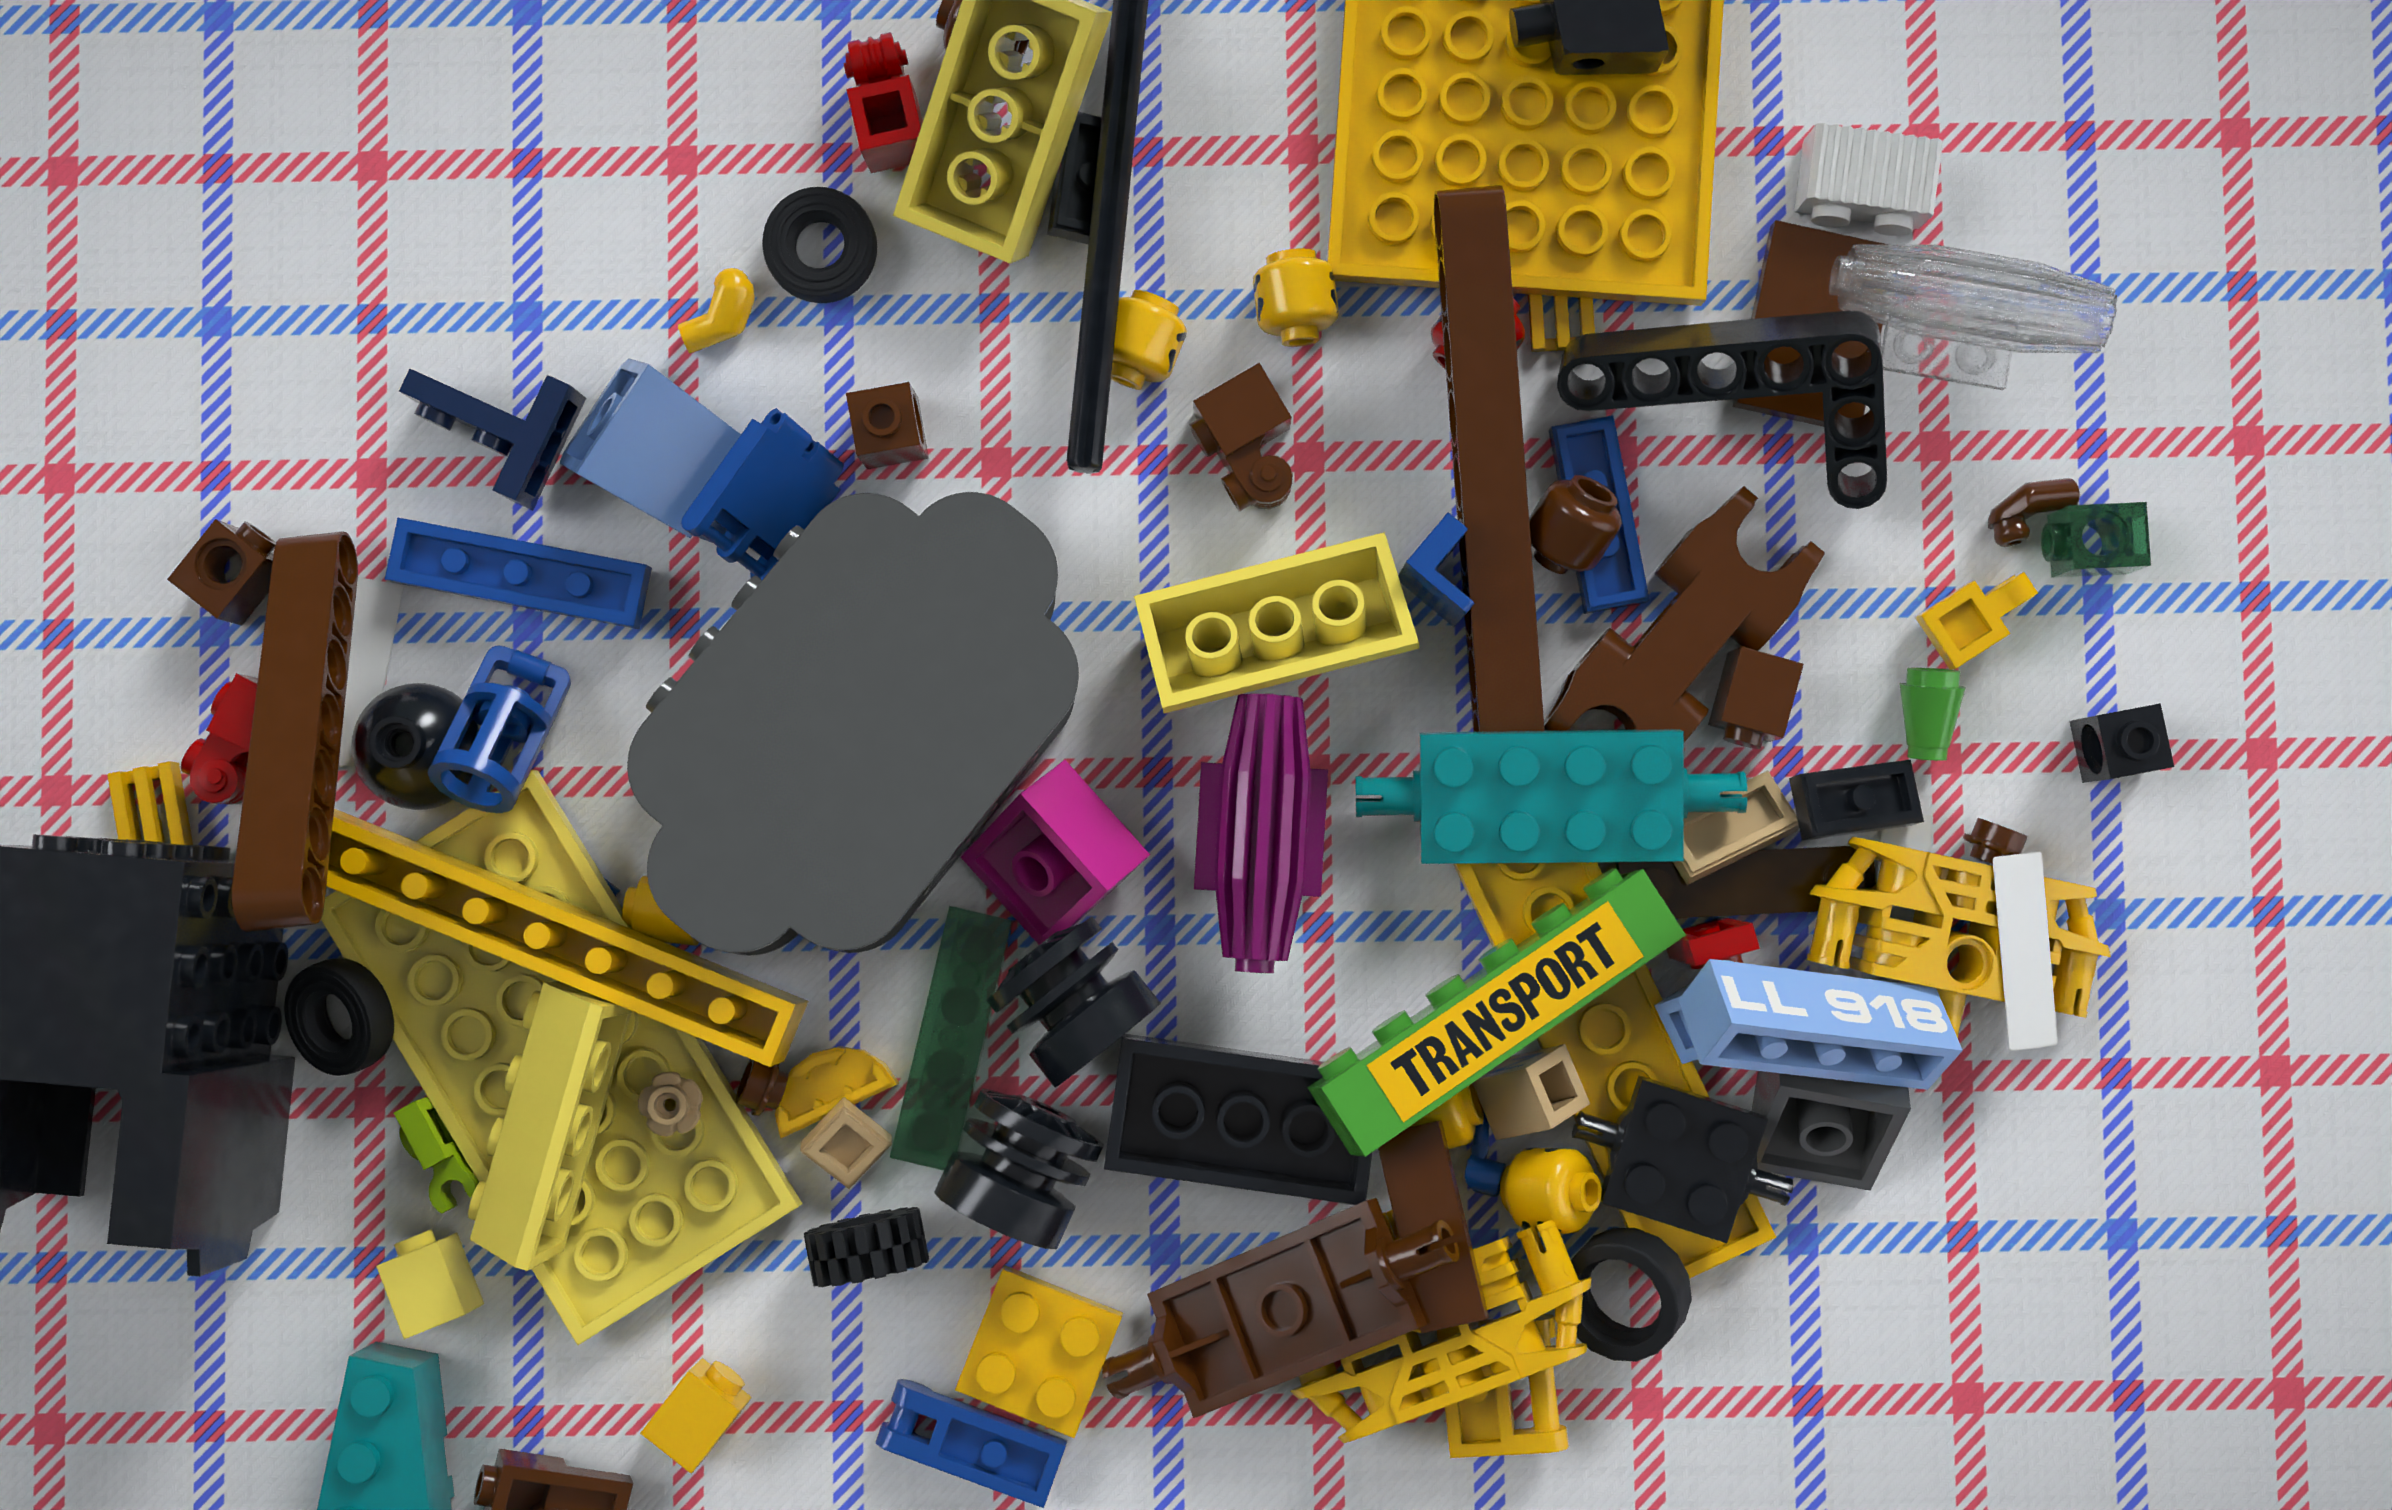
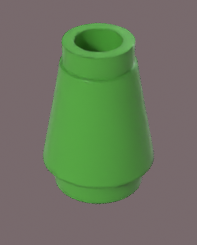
(1930, 711)

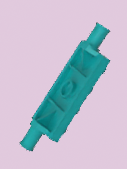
(1551, 796)

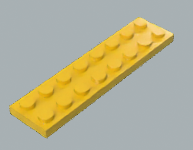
(1607, 1038)

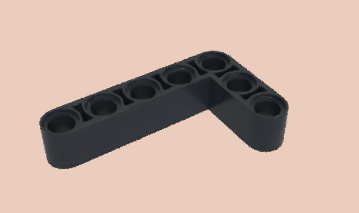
(1750, 377)

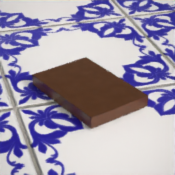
(1797, 283)

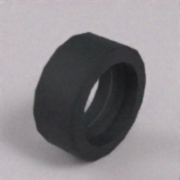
(1668, 1276)

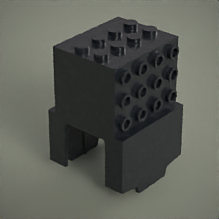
(142, 984)

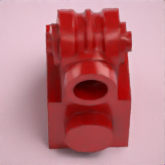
(883, 103)
(220, 762)

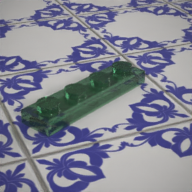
(951, 1037)

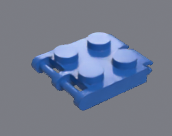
(763, 490)

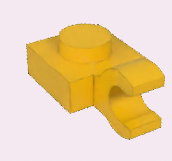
(1971, 621)

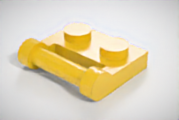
(1486, 1421)

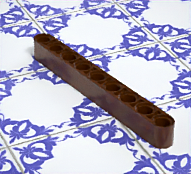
(1488, 458)

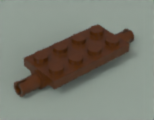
(1284, 1309)

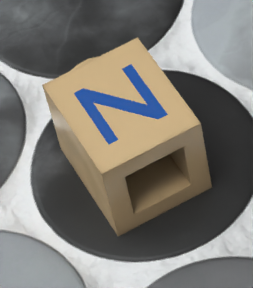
(1531, 1092)

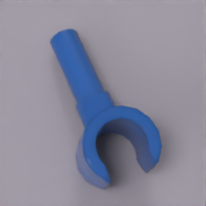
(1482, 1173)

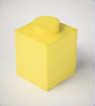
(429, 1282)

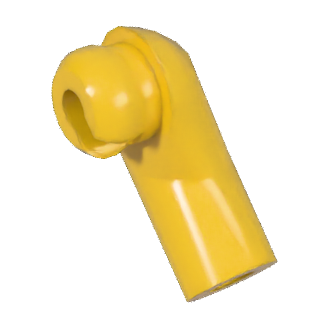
(726, 314)

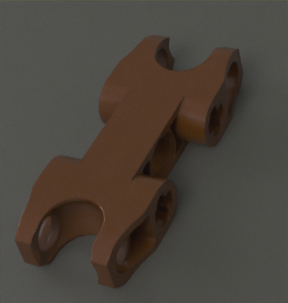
(1714, 601)

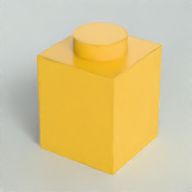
(697, 1413)

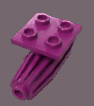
(1261, 830)

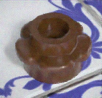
(1994, 840)
(761, 1087)

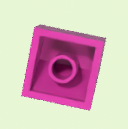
(1054, 853)

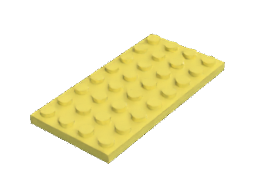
(647, 1200)

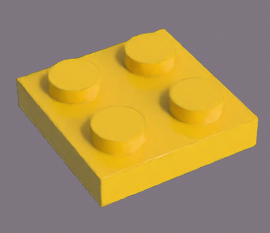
(1039, 1351)

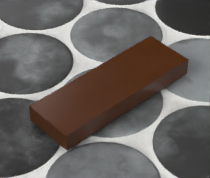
(1422, 1192)

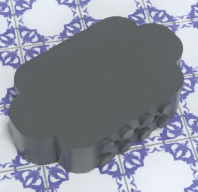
(853, 723)

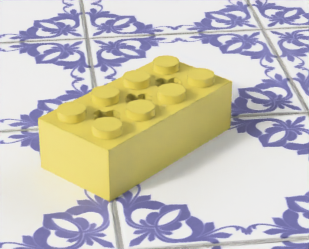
(965, 132)

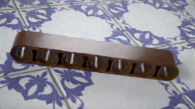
(296, 734)

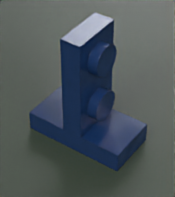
(533, 441)

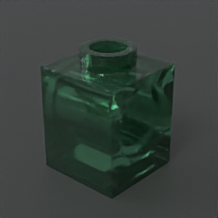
(2121, 530)

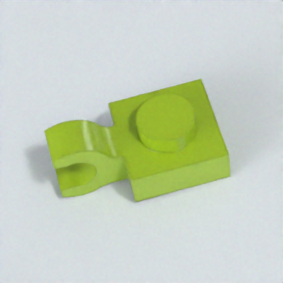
(431, 1143)

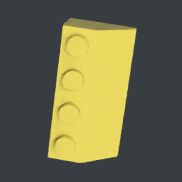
(1275, 622)
(548, 1125)

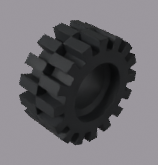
(866, 1247)

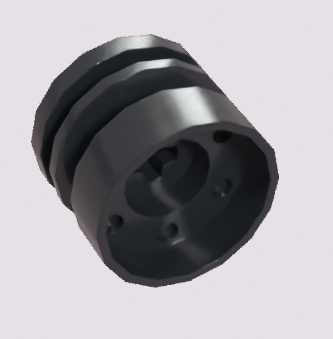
(1072, 1001)
(1016, 1175)

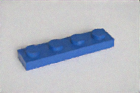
(518, 573)

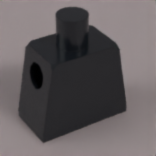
(1594, 34)

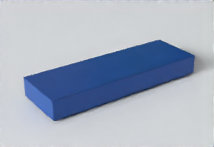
(1594, 451)

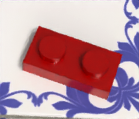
(1715, 940)

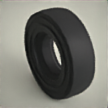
(810, 207)
(367, 1007)

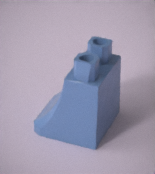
(650, 444)

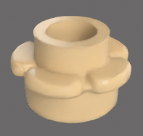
(687, 1099)

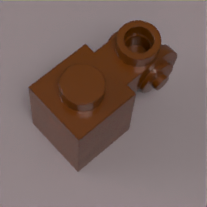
(1235, 425)

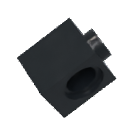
(2121, 743)

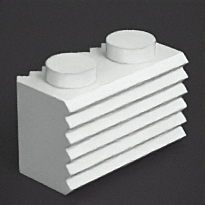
(1868, 178)

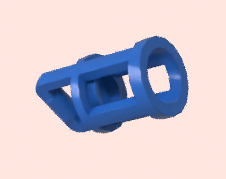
(504, 717)

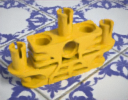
(1919, 950)
(1468, 1361)

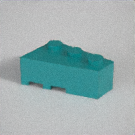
(389, 1434)

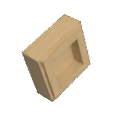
(846, 1143)

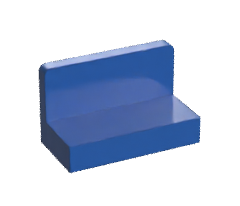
(1429, 585)

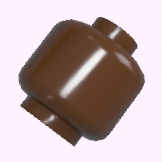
(1573, 524)

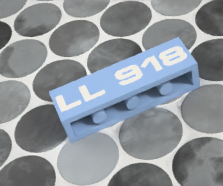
(1818, 1025)

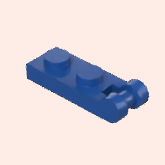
(972, 1443)

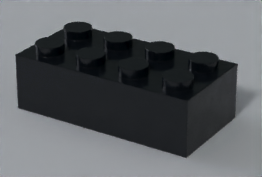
(1228, 1122)

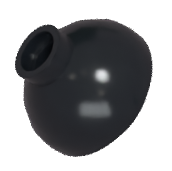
(427, 715)

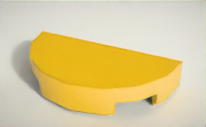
(824, 1080)

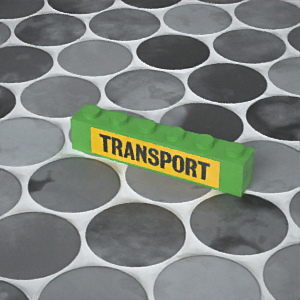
(1495, 1011)

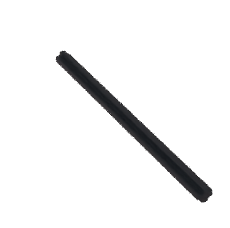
(1107, 237)

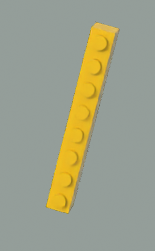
(562, 941)

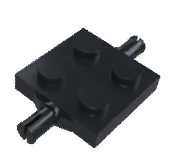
(1682, 1159)

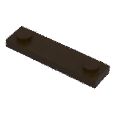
(1753, 885)

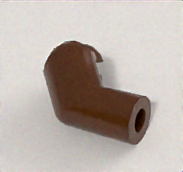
(2031, 498)

